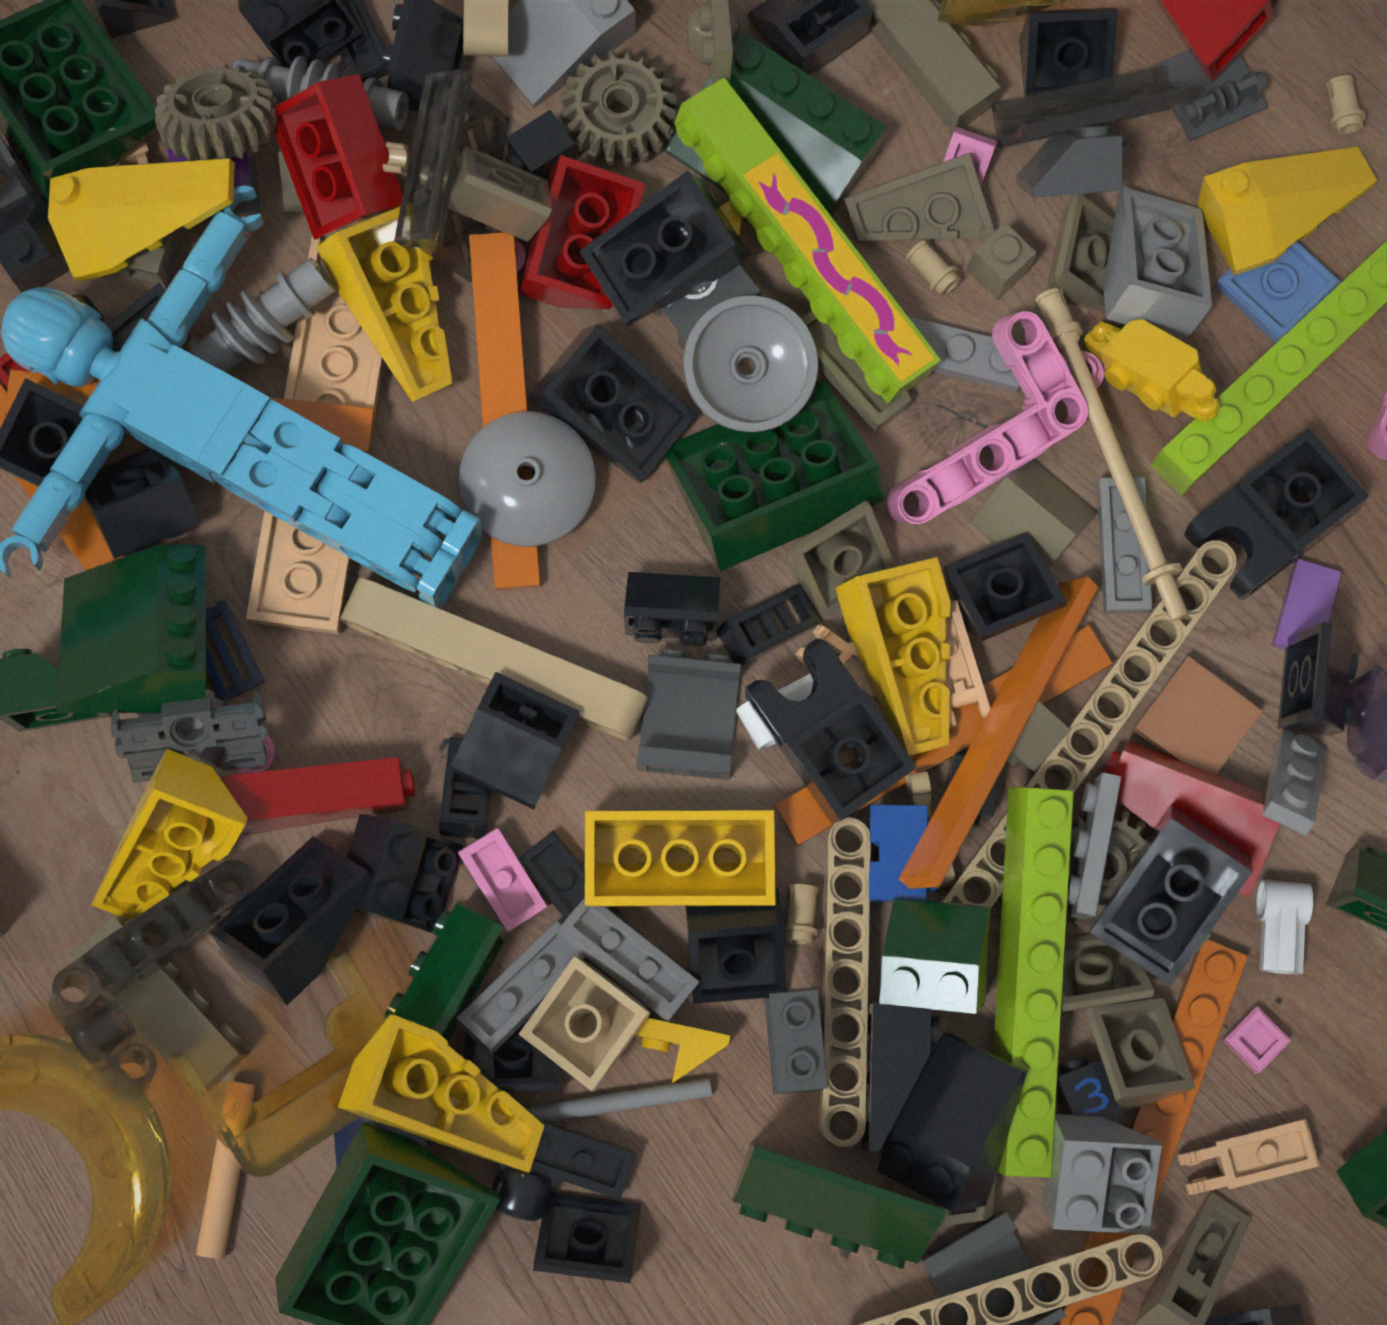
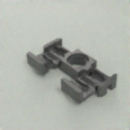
(233, 726)

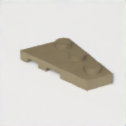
(926, 204)
(850, 379)

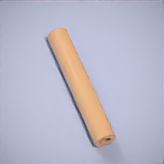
(220, 1199)

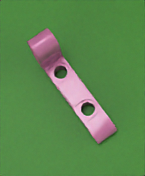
(1044, 381)

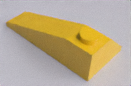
(1274, 202)
(120, 210)
(392, 300)
(901, 640)
(174, 833)
(427, 1089)

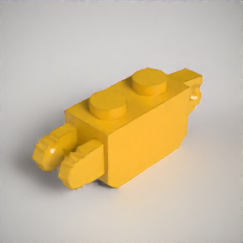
(1154, 368)

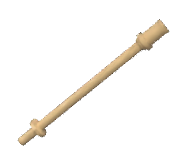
(1066, 336)

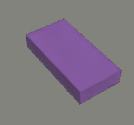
(1306, 600)

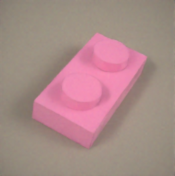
(502, 880)

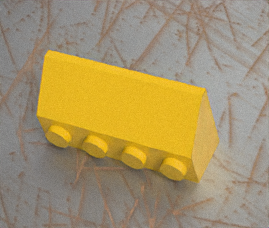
(680, 858)

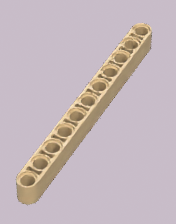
(1118, 688)

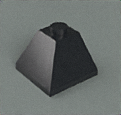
(29, 243)

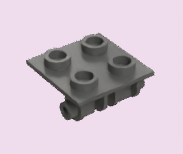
(1217, 103)

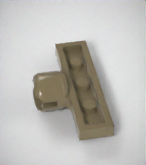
(711, 36)

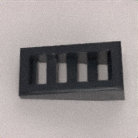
(745, 642)
(459, 816)

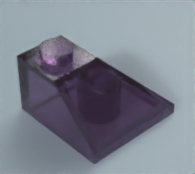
(1369, 723)

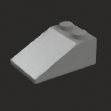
(555, 36)
(1157, 264)

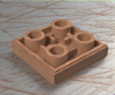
(1197, 718)

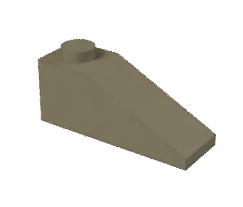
(1196, 1267)

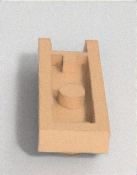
(961, 669)

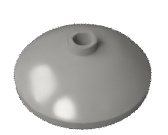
(780, 355)
(533, 509)

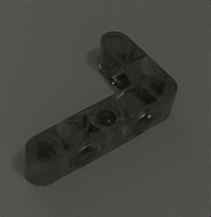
(98, 1022)

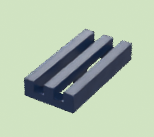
(241, 686)

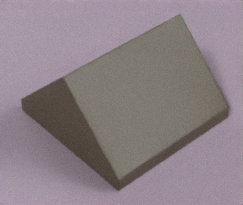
(499, 194)
(1082, 253)
(1033, 504)
(837, 554)
(1099, 975)
(1140, 1051)

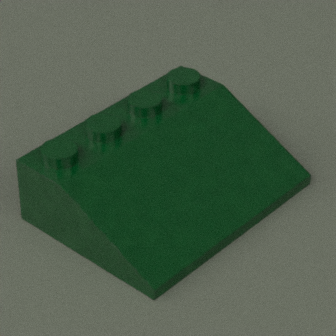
(67, 92)
(811, 125)
(774, 483)
(134, 633)
(837, 1206)
(383, 1236)

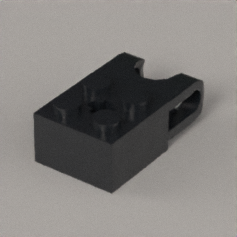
(1267, 518)
(830, 719)

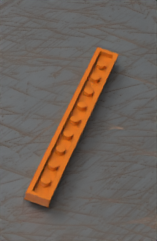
(1197, 1022)

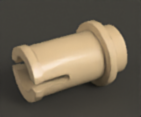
(1345, 107)
(933, 268)
(801, 914)

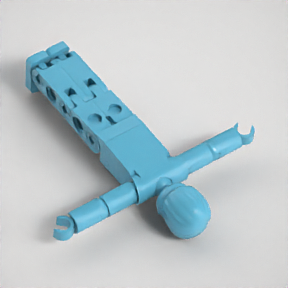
(204, 424)

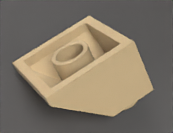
(585, 1022)

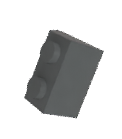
(1075, 163)

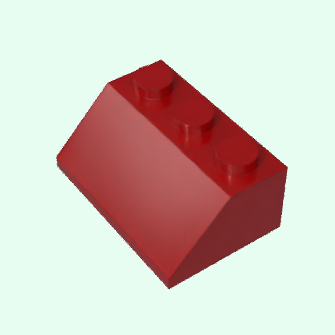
(336, 155)
(583, 207)

